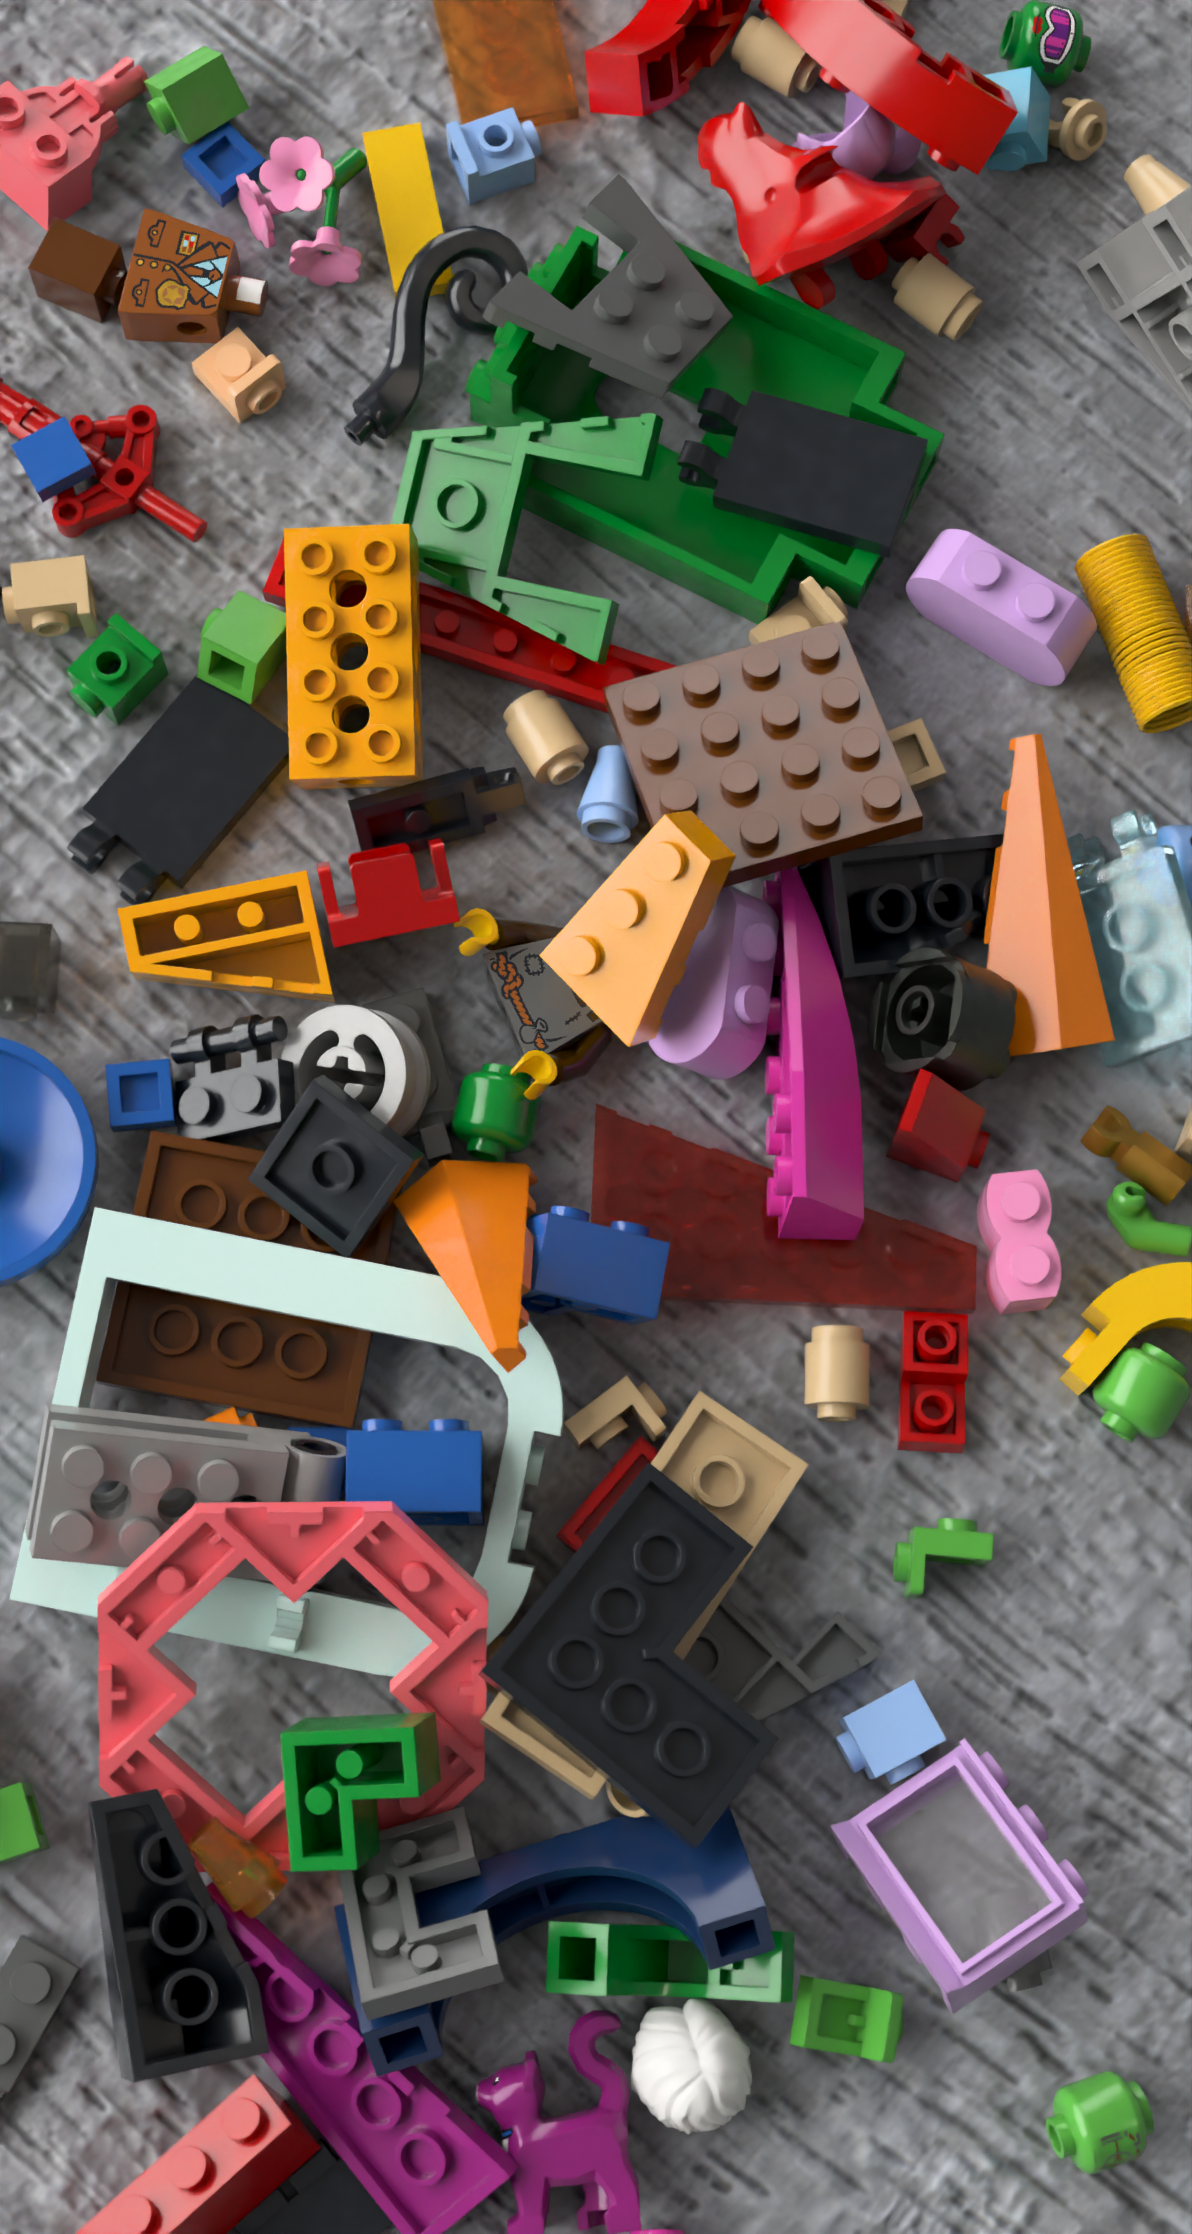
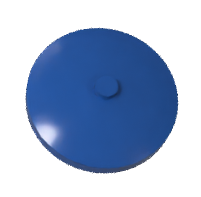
(44, 1161)

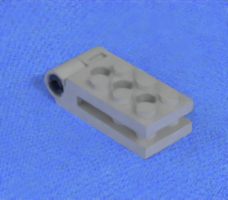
(148, 1459)

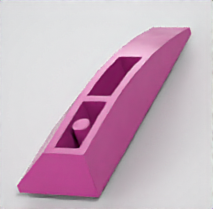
(812, 1079)

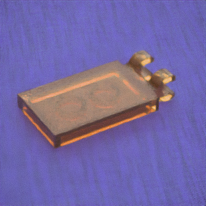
(506, 58)

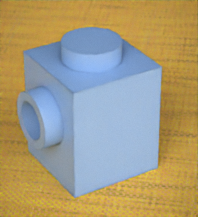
(890, 1734)

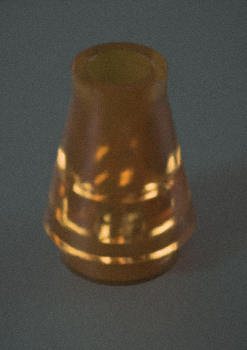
(238, 1868)

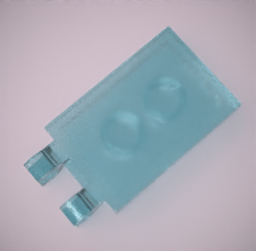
(1139, 937)

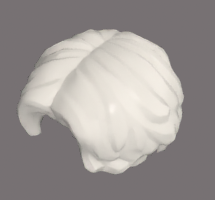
(690, 2066)

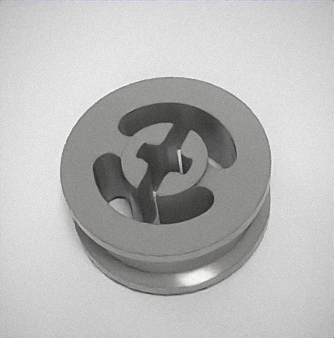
(351, 1041)

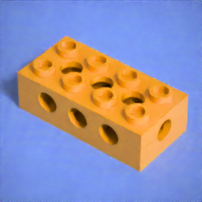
(319, 633)

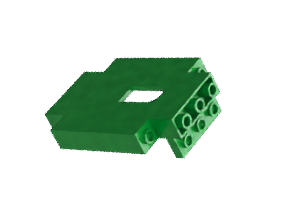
(662, 522)

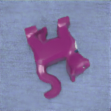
(569, 2148)

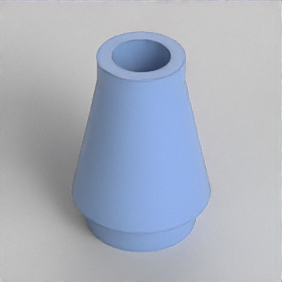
(609, 801)

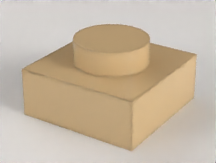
(917, 755)

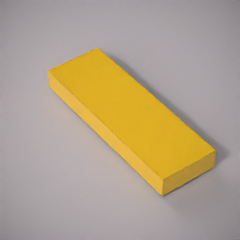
(403, 197)

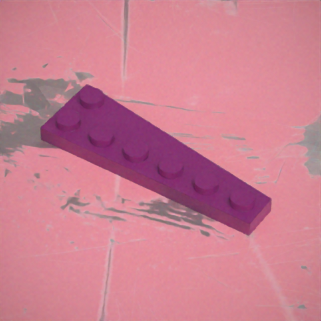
(392, 2130)

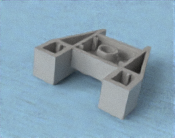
(1147, 288)

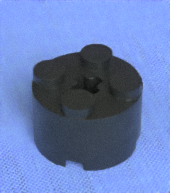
(943, 1019)

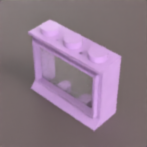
(964, 1874)

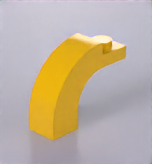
(1136, 1304)

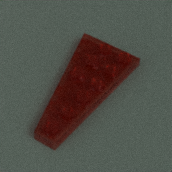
(730, 1249)

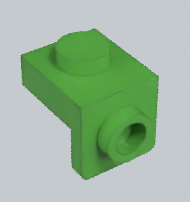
(951, 1542)
(847, 2019)

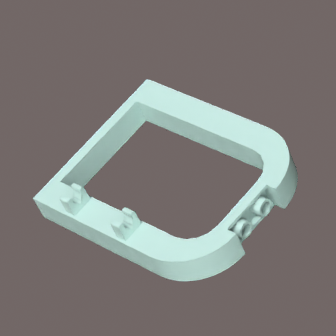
(329, 1290)

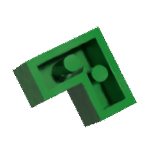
(337, 1774)

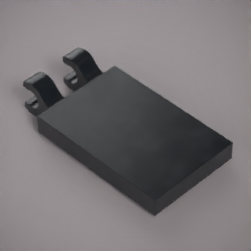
(806, 469)
(181, 789)

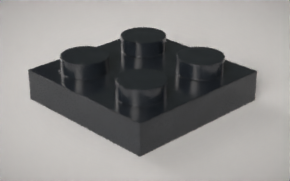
(335, 1166)

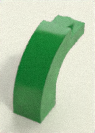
(659, 1962)

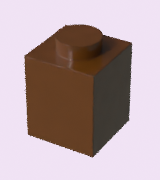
(78, 270)

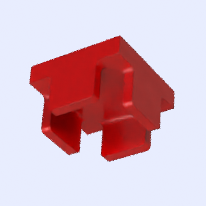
(388, 895)

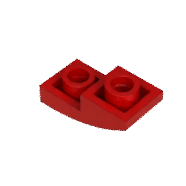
(932, 1382)

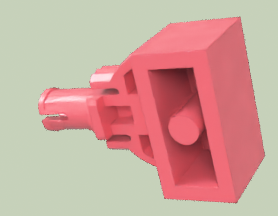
(57, 136)

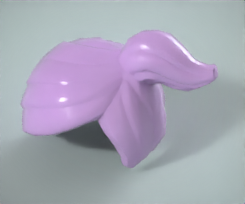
(866, 141)

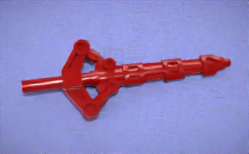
(122, 484)

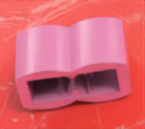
(1023, 1260)

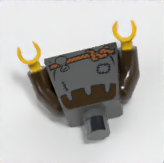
(547, 1020)

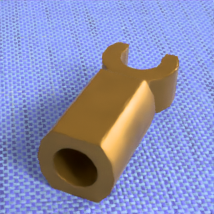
(1137, 1155)

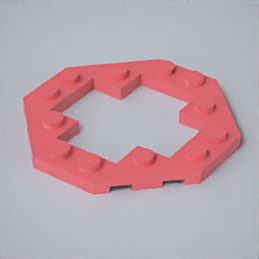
(293, 1550)

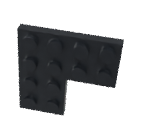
(602, 1669)

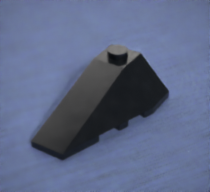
(900, 899)
(170, 1962)

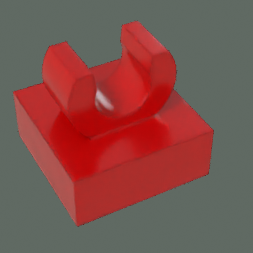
(923, 231)

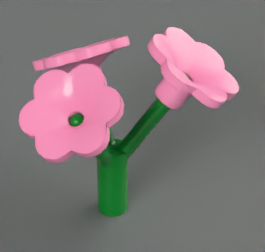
(301, 179)

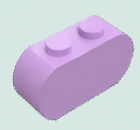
(1001, 607)
(723, 1000)

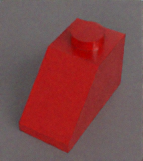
(939, 1129)

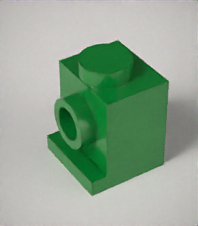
(123, 691)

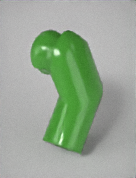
(1139, 1228)

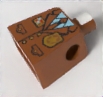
(184, 283)

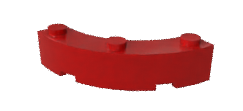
(659, 54)
(873, 54)

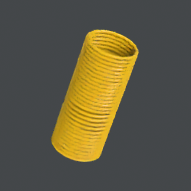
(1140, 620)

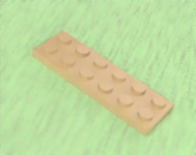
(734, 1476)

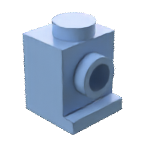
(493, 154)

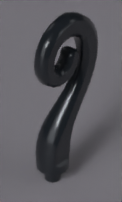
(395, 390)

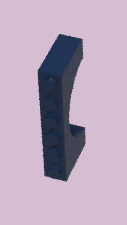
(605, 1866)

